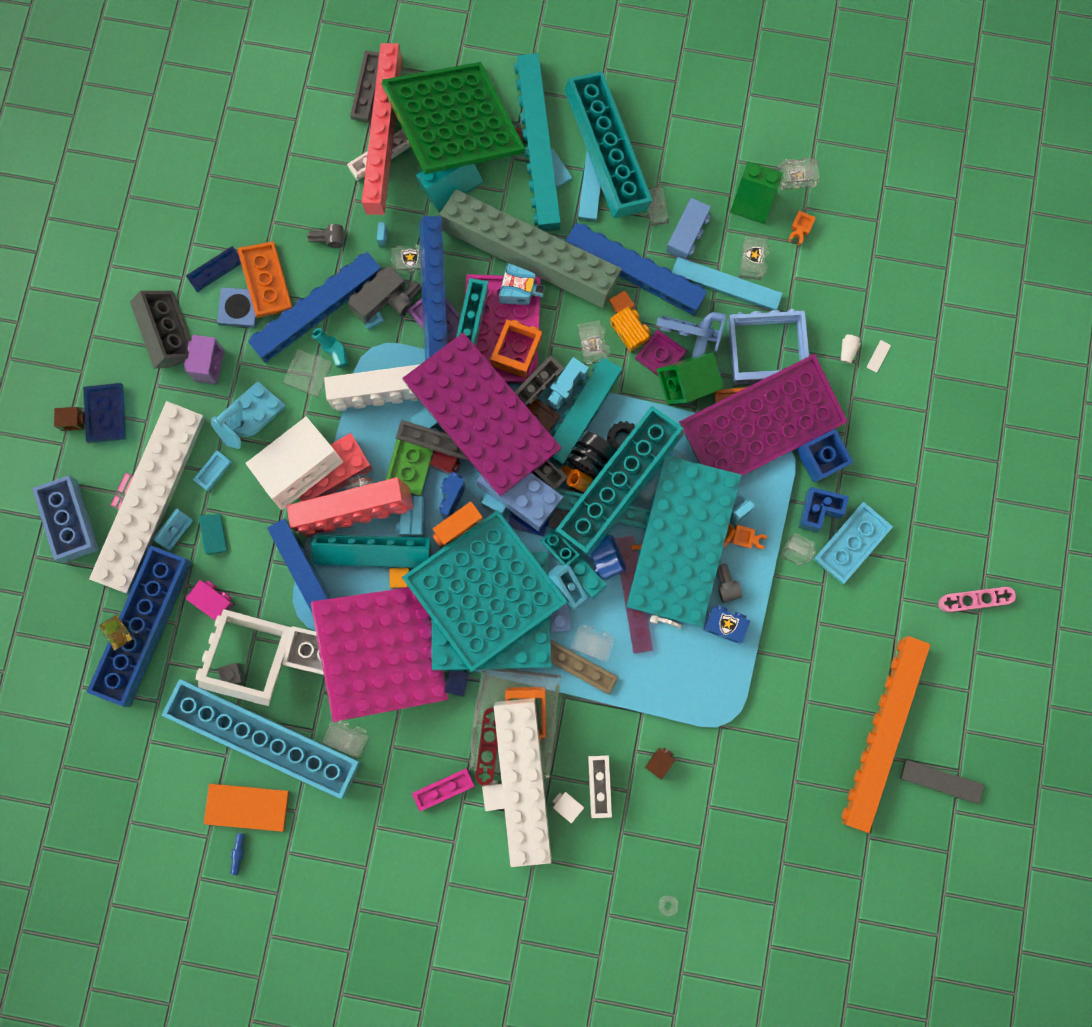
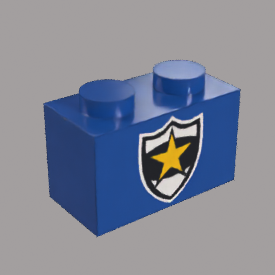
(726, 624)

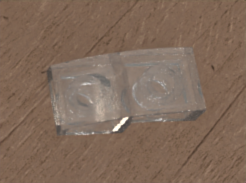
(657, 210)

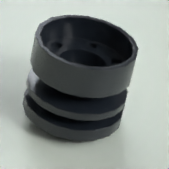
(593, 454)

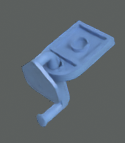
(703, 330)

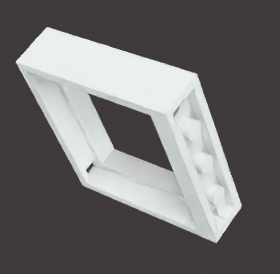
(236, 690)

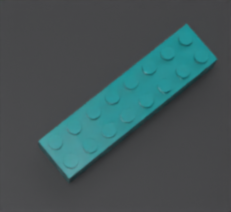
(608, 144)
(620, 480)

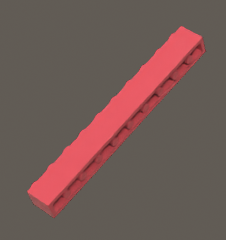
(381, 134)

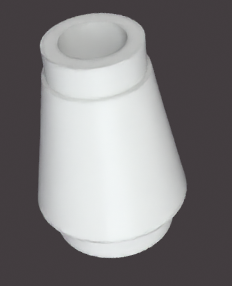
(849, 348)

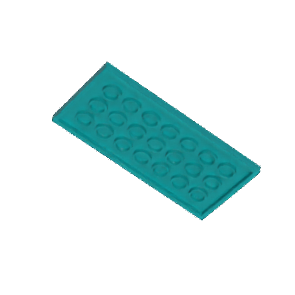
(683, 541)

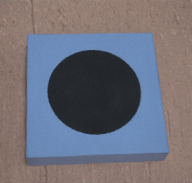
(236, 308)

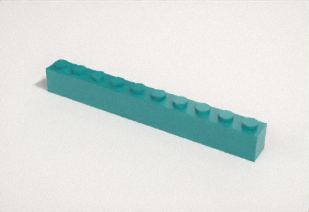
(538, 142)

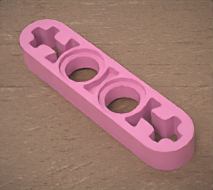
(976, 597)

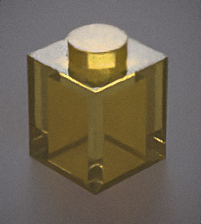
(115, 632)

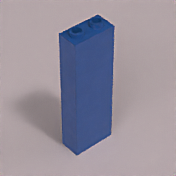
(298, 562)

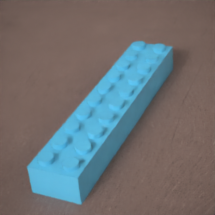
(262, 738)

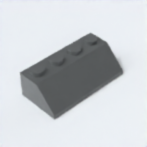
(161, 327)

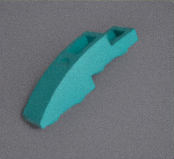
(567, 555)

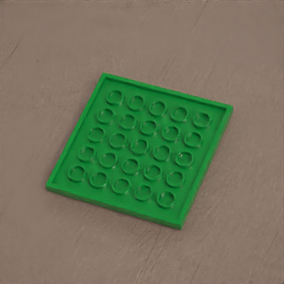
(452, 117)

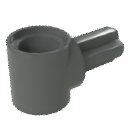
(331, 236)
(401, 301)
(729, 589)

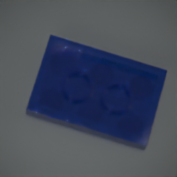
(104, 413)

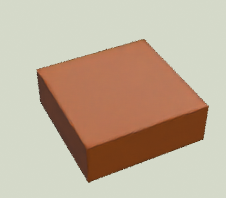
(621, 301)

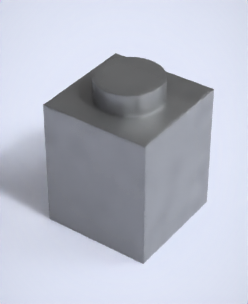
(232, 673)

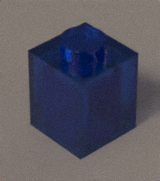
(457, 683)

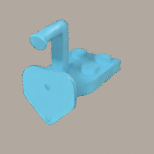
(247, 415)

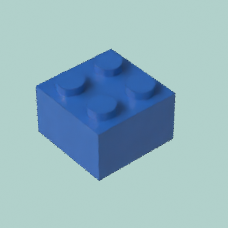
(824, 455)

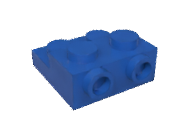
(452, 491)

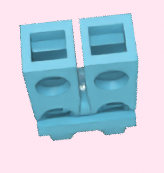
(566, 383)

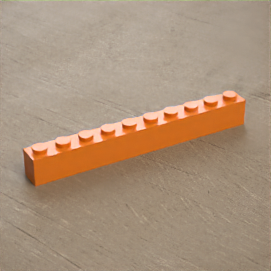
(885, 734)

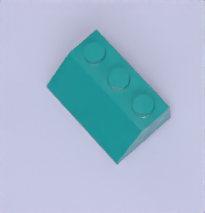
(442, 184)

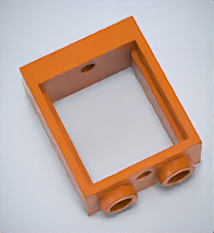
(510, 365)
(456, 524)
(530, 692)

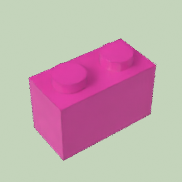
(209, 600)

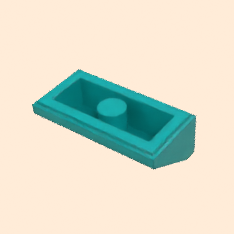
(212, 534)

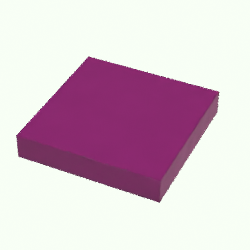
(659, 352)

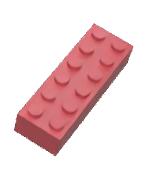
(350, 507)

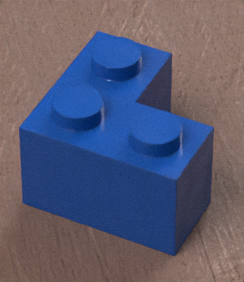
(818, 504)

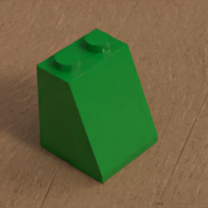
(756, 192)
(690, 378)

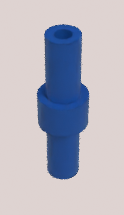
(237, 854)

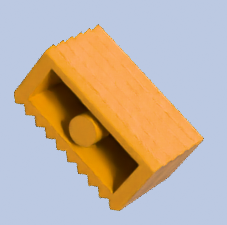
(630, 329)

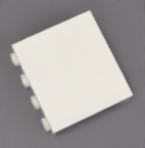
(294, 463)

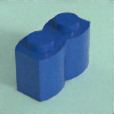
(608, 558)

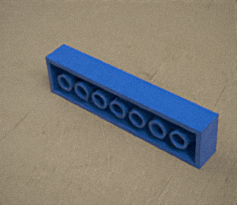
(145, 618)

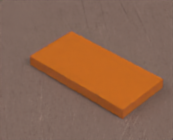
(264, 279)
(246, 807)

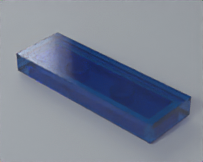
(214, 269)

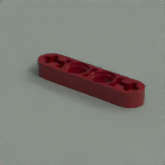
(487, 746)

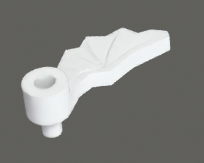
(654, 619)

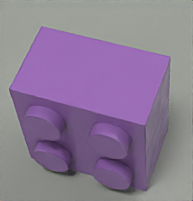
(204, 359)

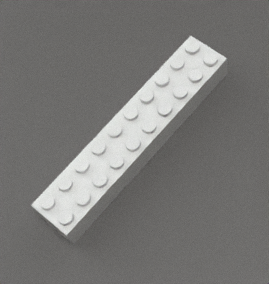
(147, 497)

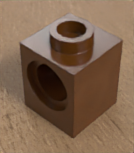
(69, 419)
(660, 762)

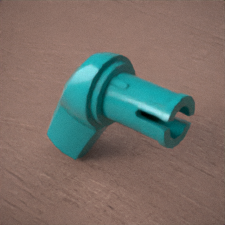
(332, 347)

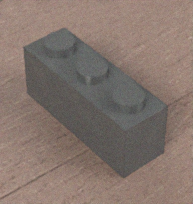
(375, 294)

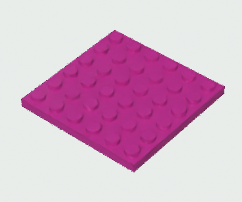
(376, 653)

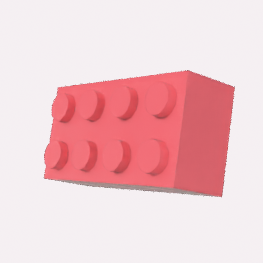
(353, 464)

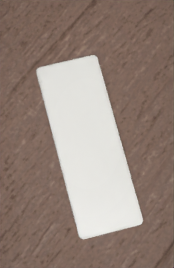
(878, 356)

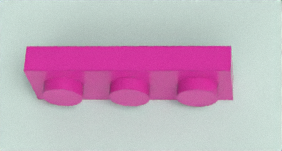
(443, 789)

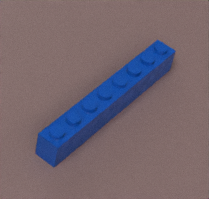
(640, 271)
(432, 284)
(314, 308)

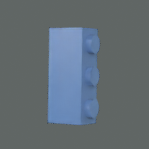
(689, 229)

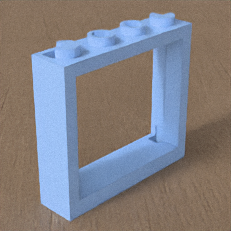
(760, 318)

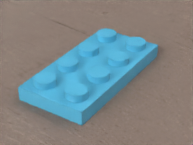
(853, 543)

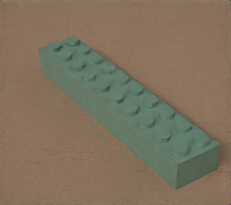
(529, 248)

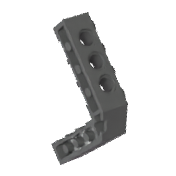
(528, 393)

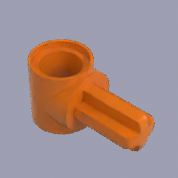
(577, 478)

